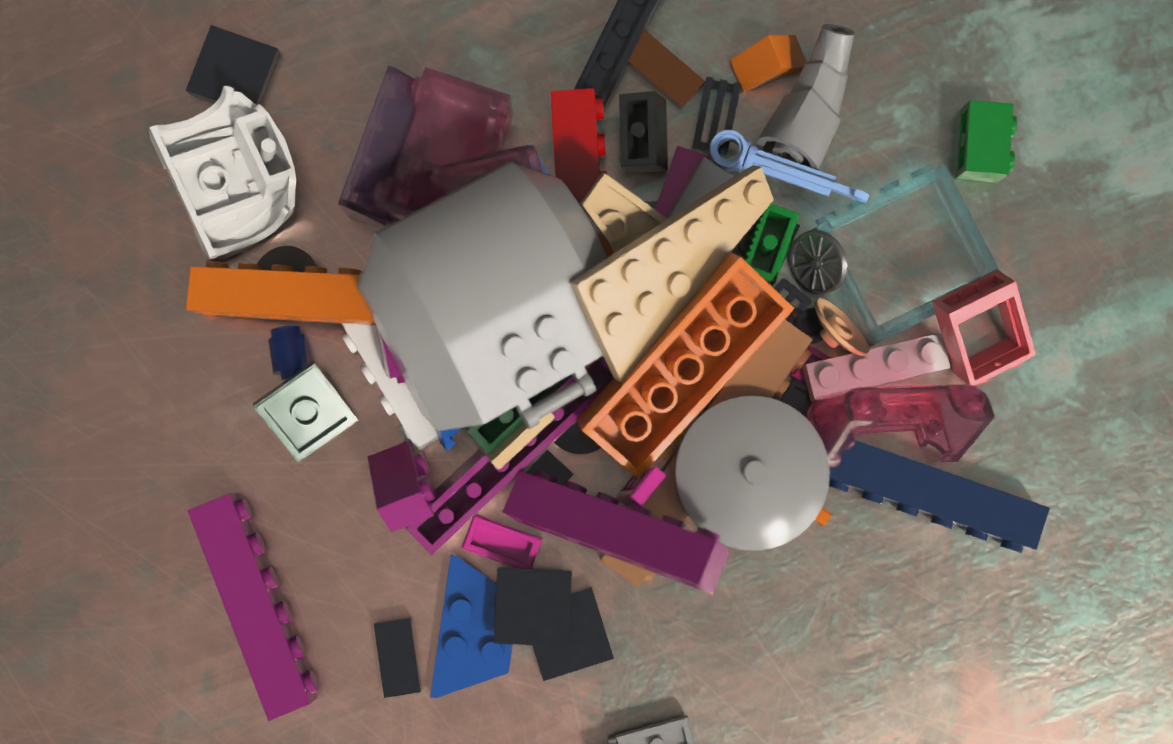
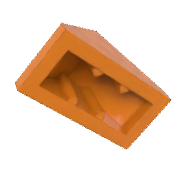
(768, 61)

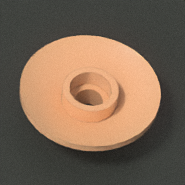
(839, 328)

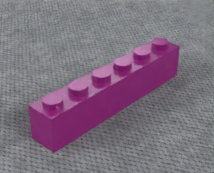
(618, 531)
(254, 605)

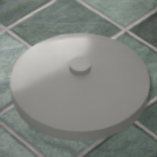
(752, 472)

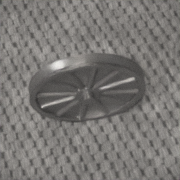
(818, 262)

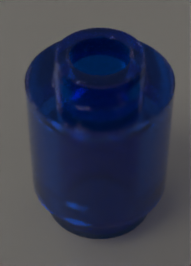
(287, 351)

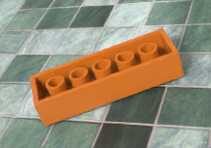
(685, 366)

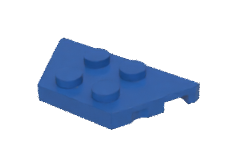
(467, 631)

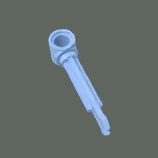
(779, 167)

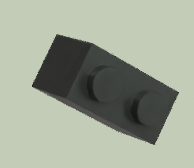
(643, 132)

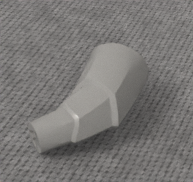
(810, 113)

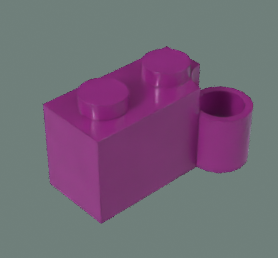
(400, 486)

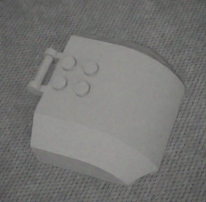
(484, 299)

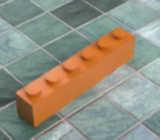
(277, 293)

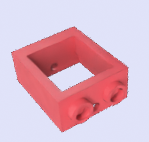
(972, 300)

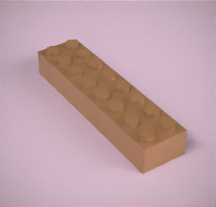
(760, 375)

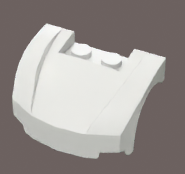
(229, 173)

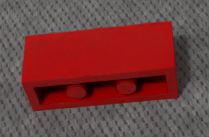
(577, 138)

